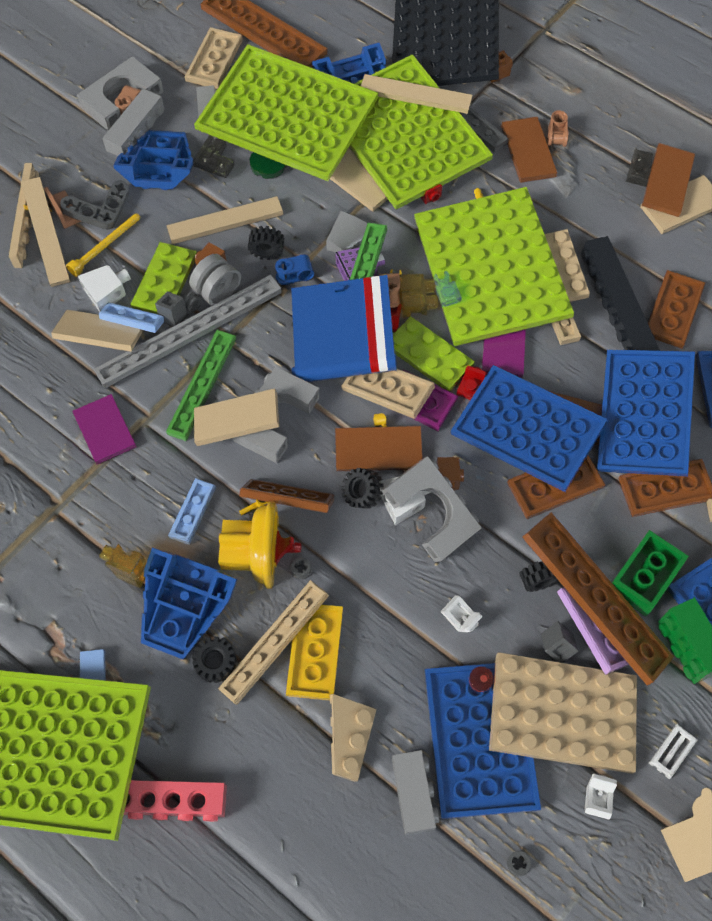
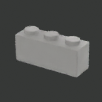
(414, 792)

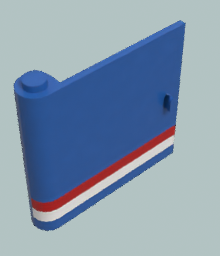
(343, 329)

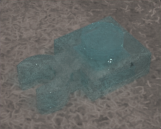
(446, 291)

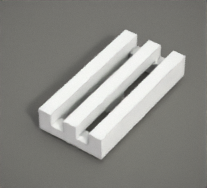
(661, 767)

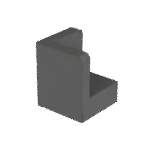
(172, 308)
(559, 642)

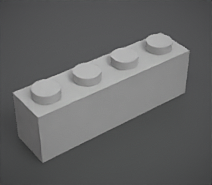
(133, 122)

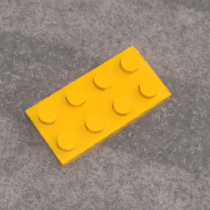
(315, 655)

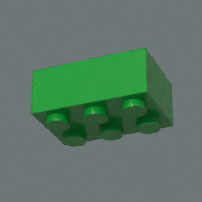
(649, 572)
(689, 638)

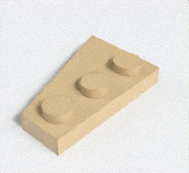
(350, 732)

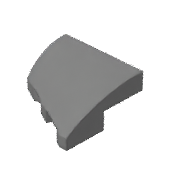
(346, 233)

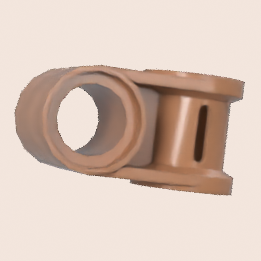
(126, 97)
(558, 129)
(394, 288)

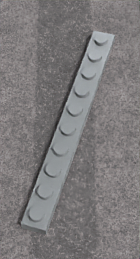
(187, 331)

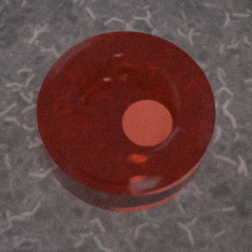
(481, 679)

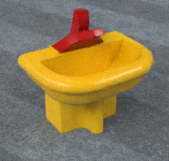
(255, 544)

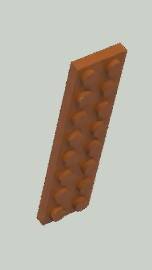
(266, 30)
(599, 598)

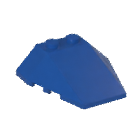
(354, 68)
(156, 160)
(181, 601)

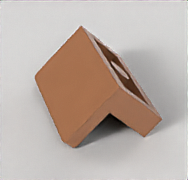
(54, 201)

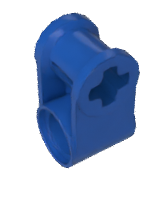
(296, 269)

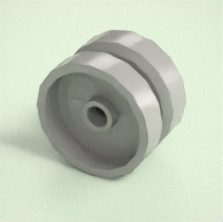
(214, 279)

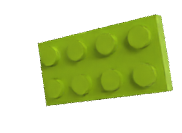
(165, 273)
(430, 354)

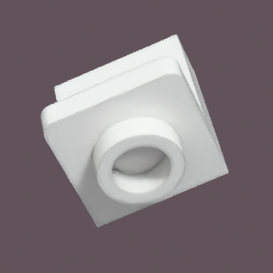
(461, 615)
(600, 796)

